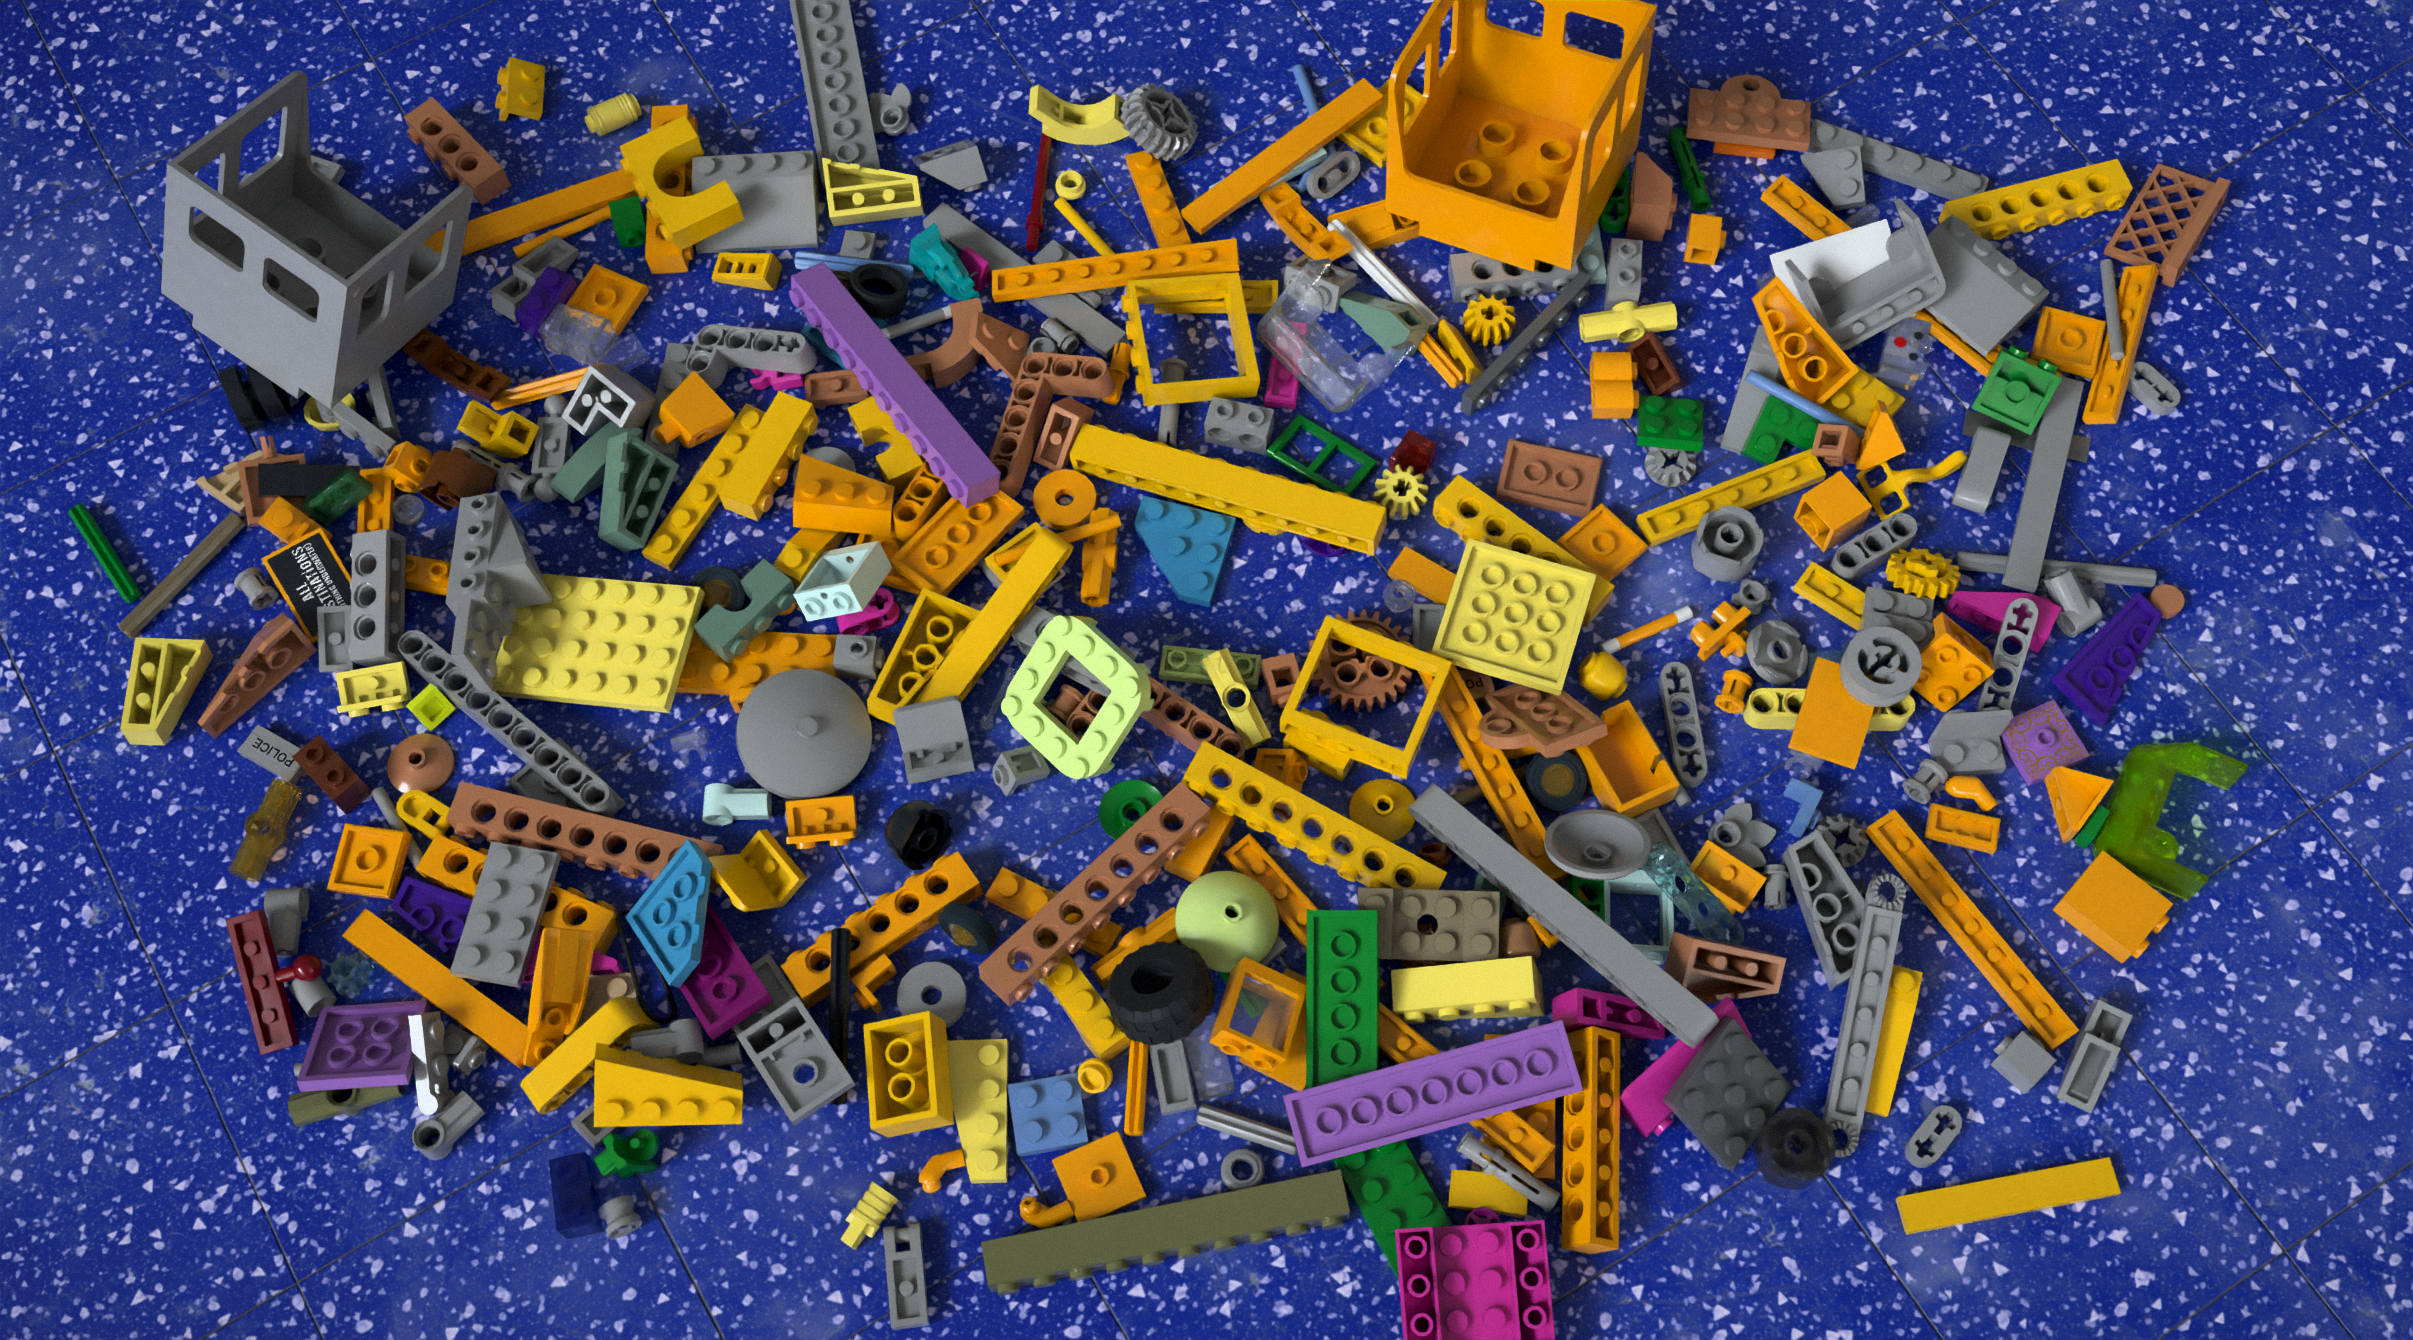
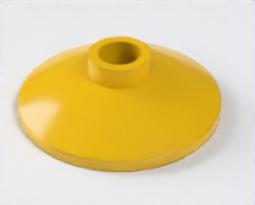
(1389, 824)

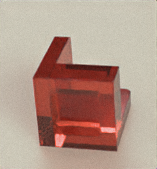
(1415, 452)

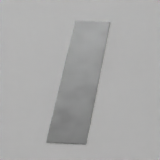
(2078, 447)

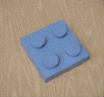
(1047, 1114)

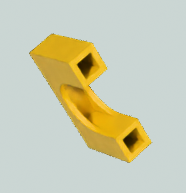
(682, 218)

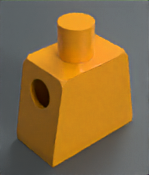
(692, 414)

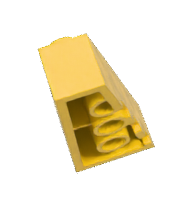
(662, 1092)

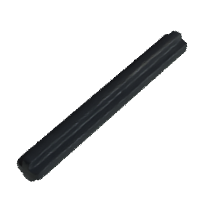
(840, 998)

